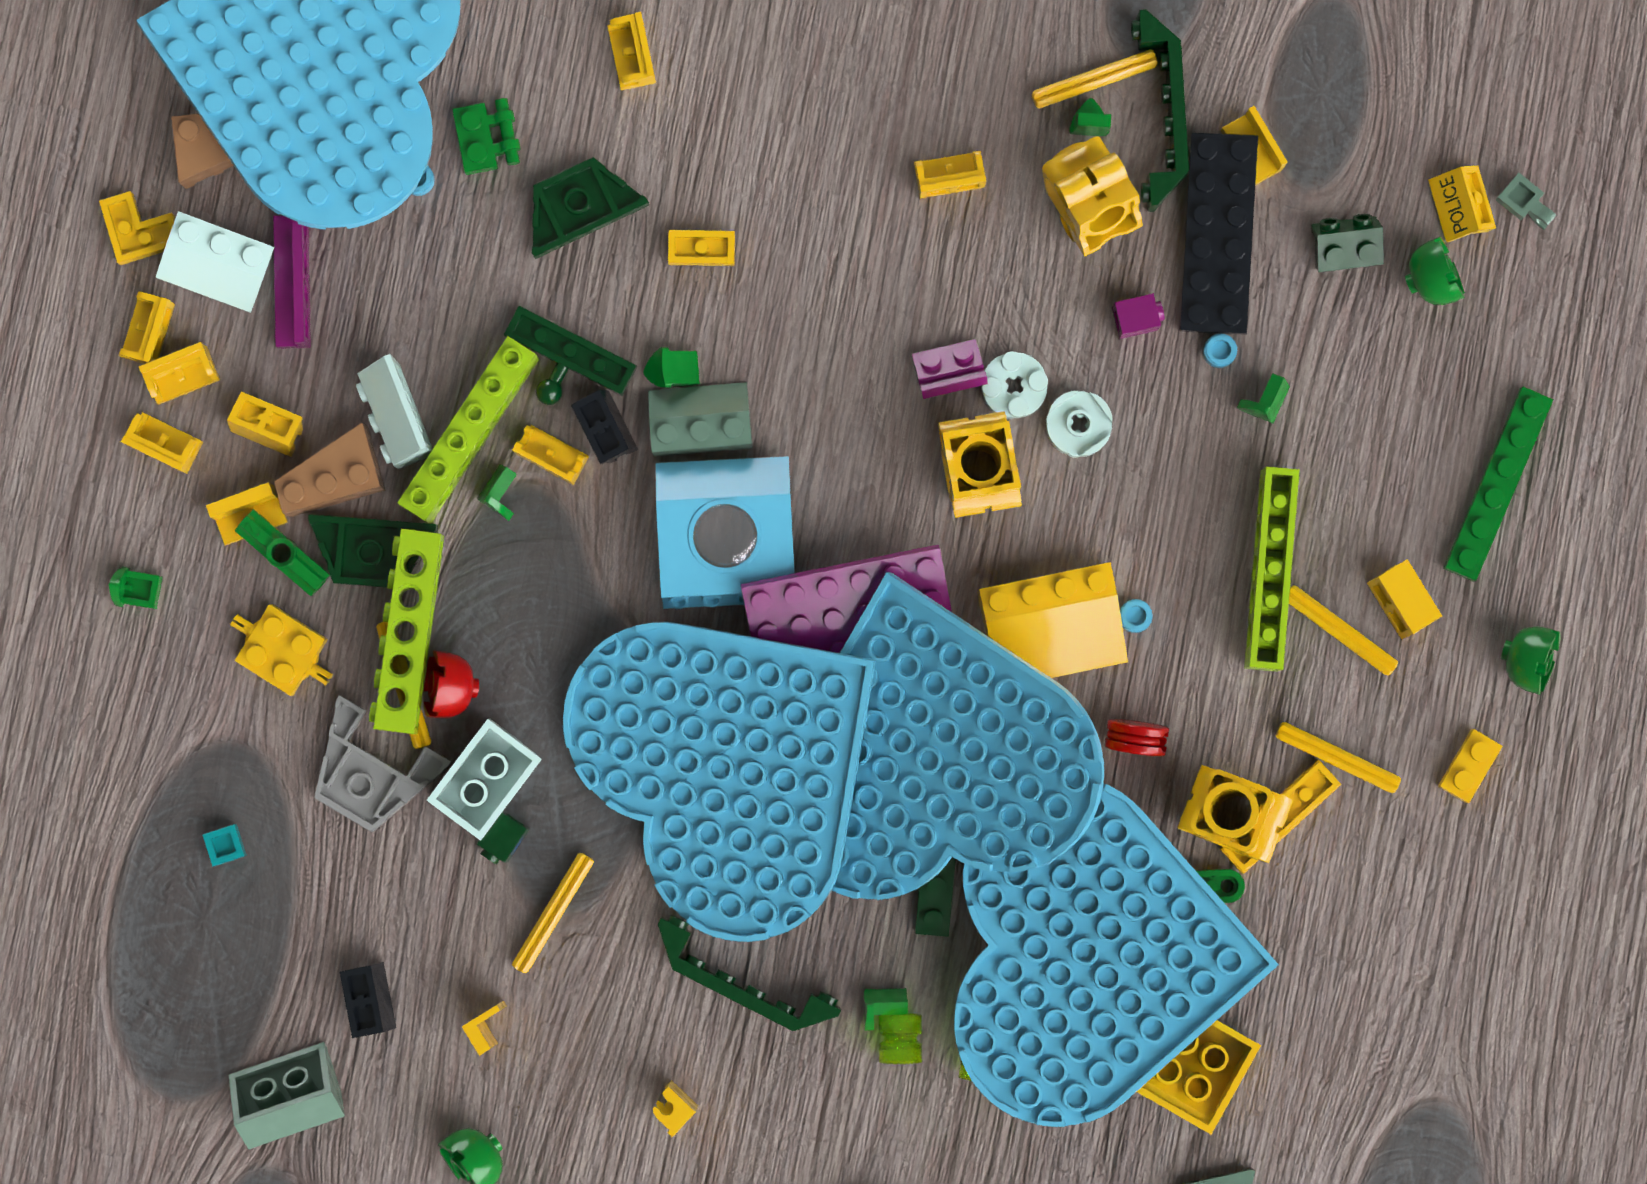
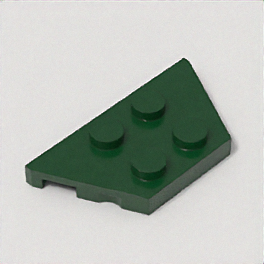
(579, 204)
(361, 549)

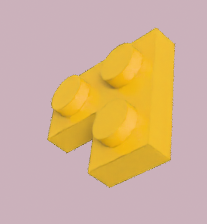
(130, 235)

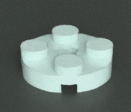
(1033, 382)
(1082, 405)

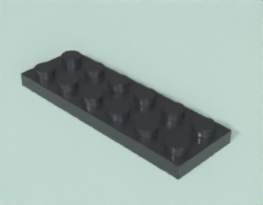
(1219, 233)

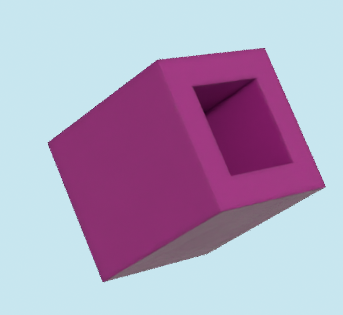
(1137, 316)

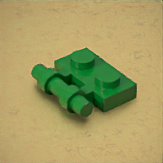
(476, 140)

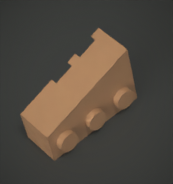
(196, 150)
(333, 475)

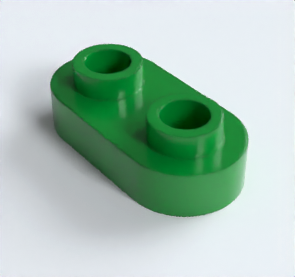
(1214, 879)

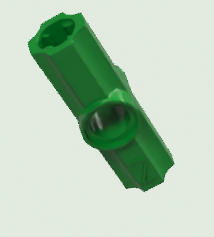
(266, 538)

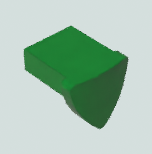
(1090, 120)
(672, 368)
(1270, 401)
(495, 490)
(135, 588)
(883, 1003)

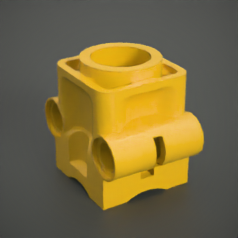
(1092, 194)
(987, 434)
(1257, 836)

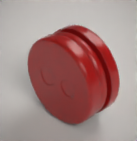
(1136, 737)

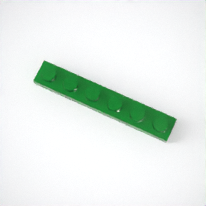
(1498, 484)

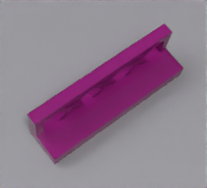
(291, 284)

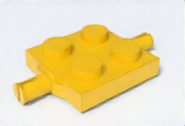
(281, 649)

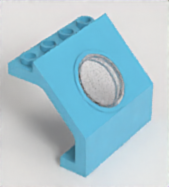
(721, 528)

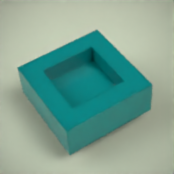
(224, 845)

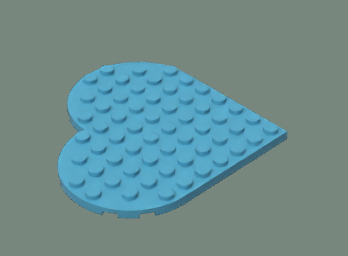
(312, 95)
(959, 753)
(732, 762)
(1095, 970)

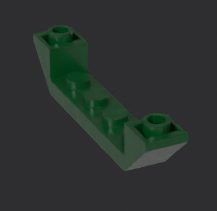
(1154, 35)
(816, 1010)

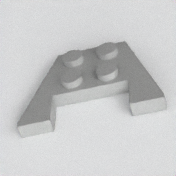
(361, 783)

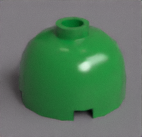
(1434, 274)
(1531, 658)
(473, 1156)

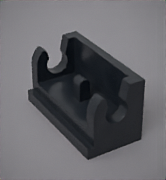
(604, 426)
(367, 1000)

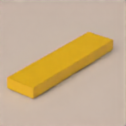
(1307, 793)

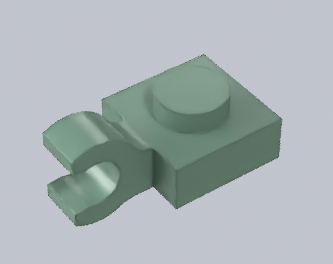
(1523, 198)

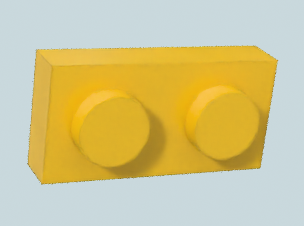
(701, 248)
(1470, 766)

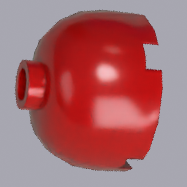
(448, 685)

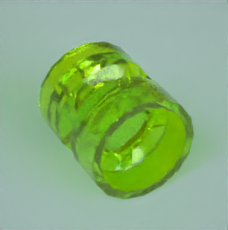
(900, 1039)

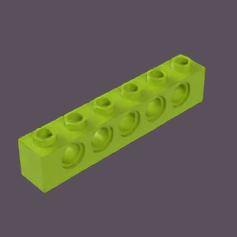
(468, 430)
(1271, 569)
(406, 717)

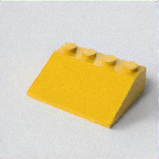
(1058, 620)
(1203, 1076)

